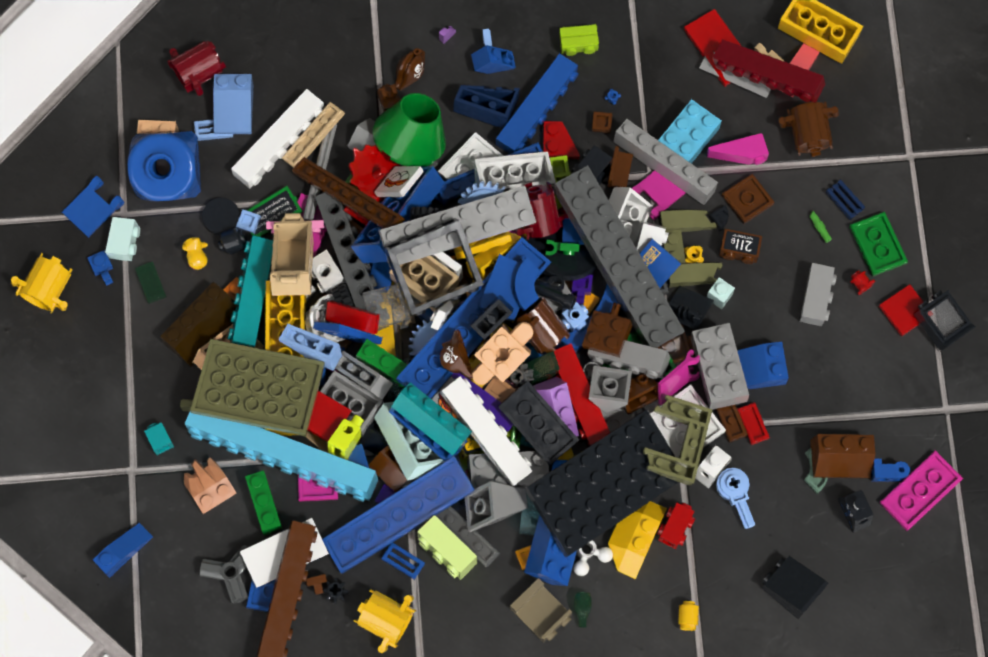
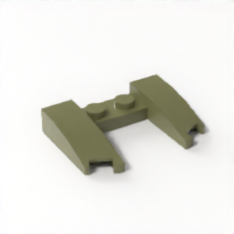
(686, 221)
(697, 421)

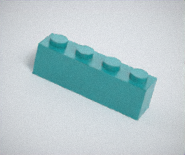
(431, 418)

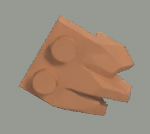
(208, 485)

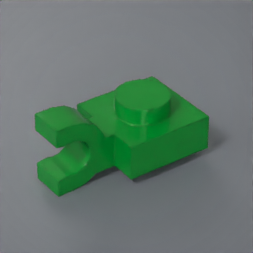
(567, 248)

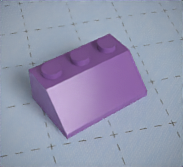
(557, 395)

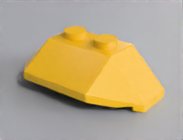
(634, 537)

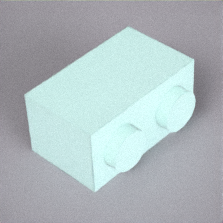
(122, 239)

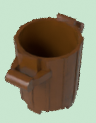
(810, 126)
(546, 326)

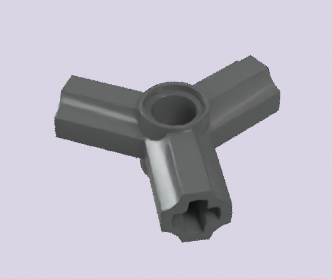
(218, 570)

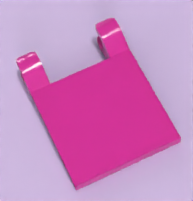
(660, 191)
(678, 377)

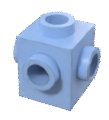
(575, 323)

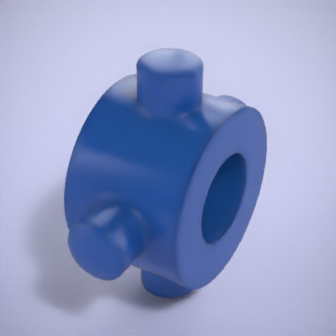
(612, 96)

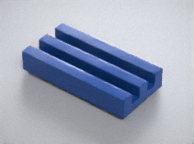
(417, 569)

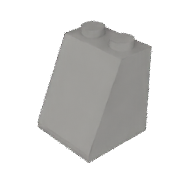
(493, 504)

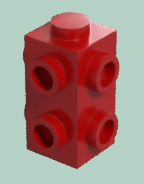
(679, 519)

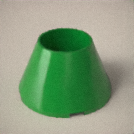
(411, 131)

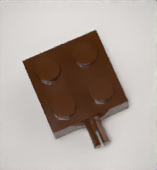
(607, 332)

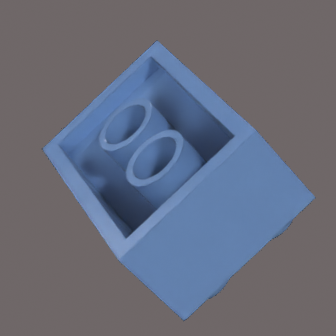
(233, 103)

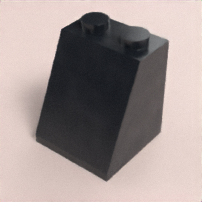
(794, 586)

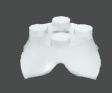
(318, 314)

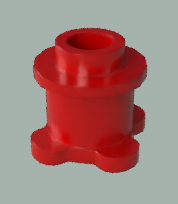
(862, 281)

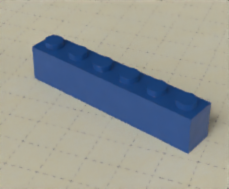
(537, 104)

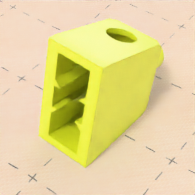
(345, 437)

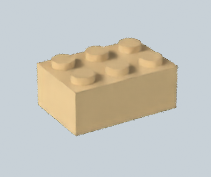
(427, 278)

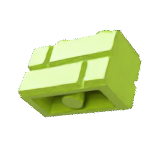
(578, 39)

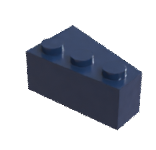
(486, 104)

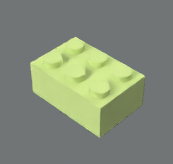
(446, 548)

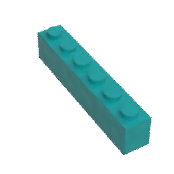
(252, 292)

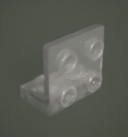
(389, 304)

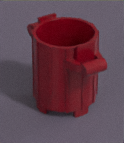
(196, 65)
(545, 211)

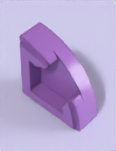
(446, 34)

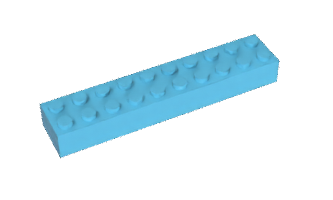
(285, 454)

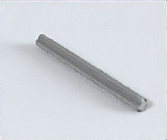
(322, 162)

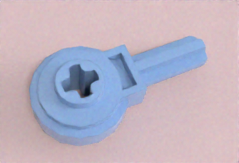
(738, 495)

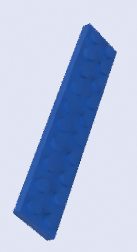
(425, 368)

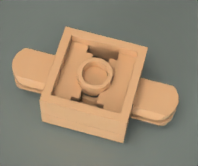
(502, 353)

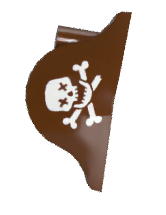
(410, 68)
(455, 357)

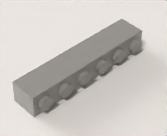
(665, 161)

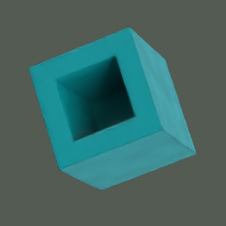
(158, 438)

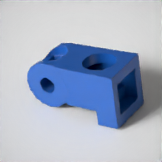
(889, 472)

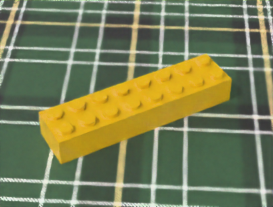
(280, 312)

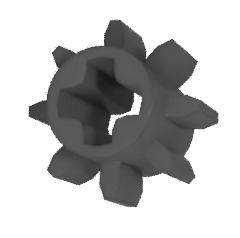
(521, 375)

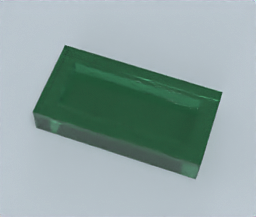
(150, 282)

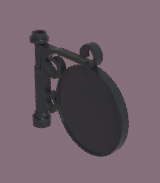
(561, 269)

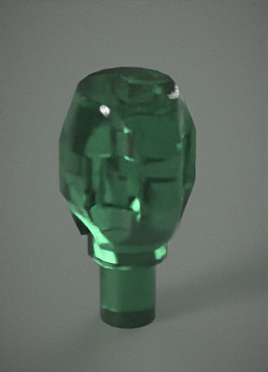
(582, 607)

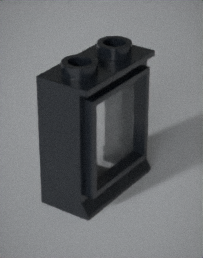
(943, 320)

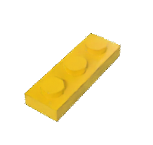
(484, 244)

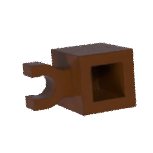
(388, 96)

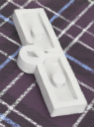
(443, 313)

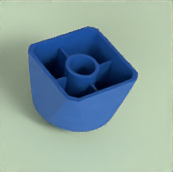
(181, 153)

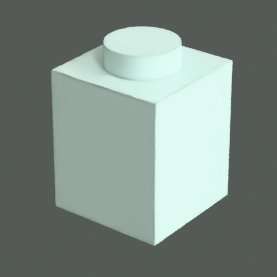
(720, 293)

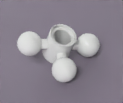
(604, 555)

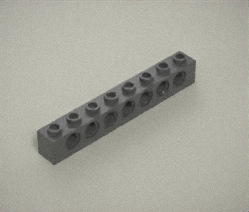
(345, 254)

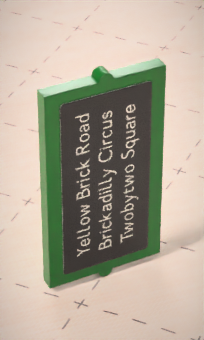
(274, 209)

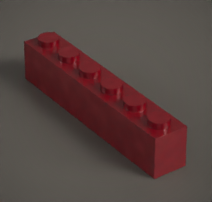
(769, 71)

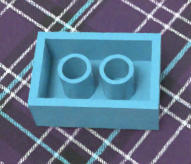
(691, 131)

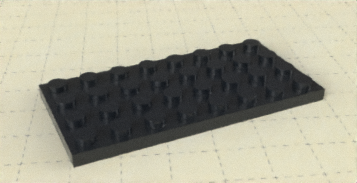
(601, 484)

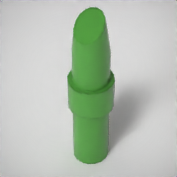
(820, 227)

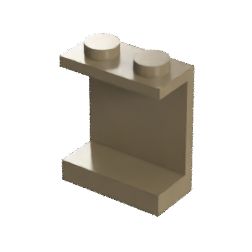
(541, 611)

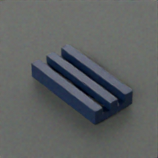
(848, 192)

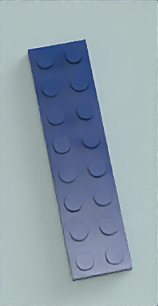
(398, 515)

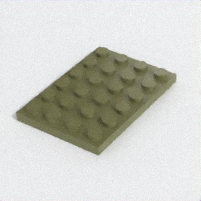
(257, 387)

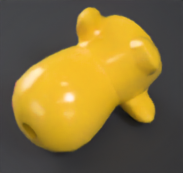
(196, 257)

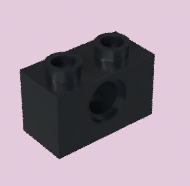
(492, 317)

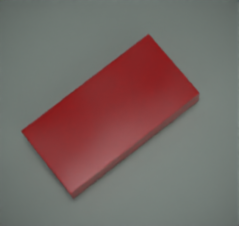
(753, 423)

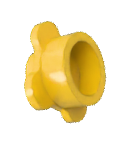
(697, 250)

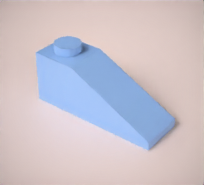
(311, 346)

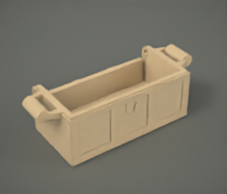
(292, 256)

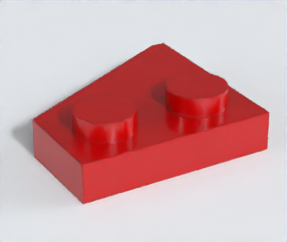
(558, 141)

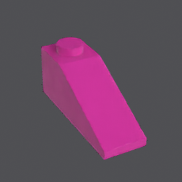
(744, 150)

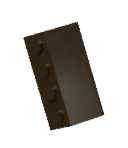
(199, 323)

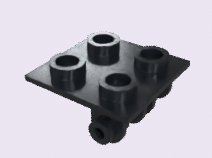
(690, 307)

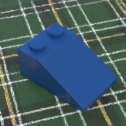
(764, 365)

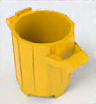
(44, 284)
(385, 618)

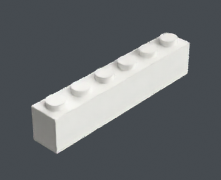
(277, 139)
(486, 431)

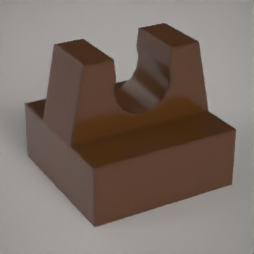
(317, 583)

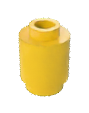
(688, 616)

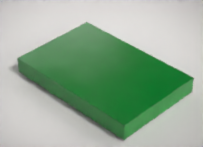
(878, 244)

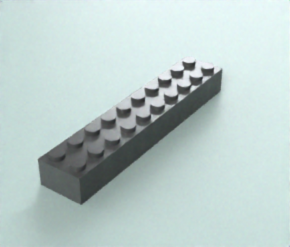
(617, 258)

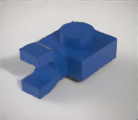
(101, 265)

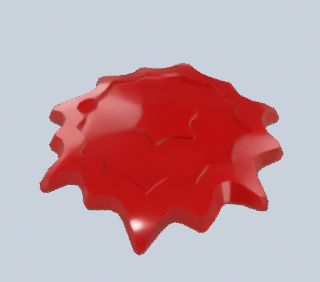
(370, 169)

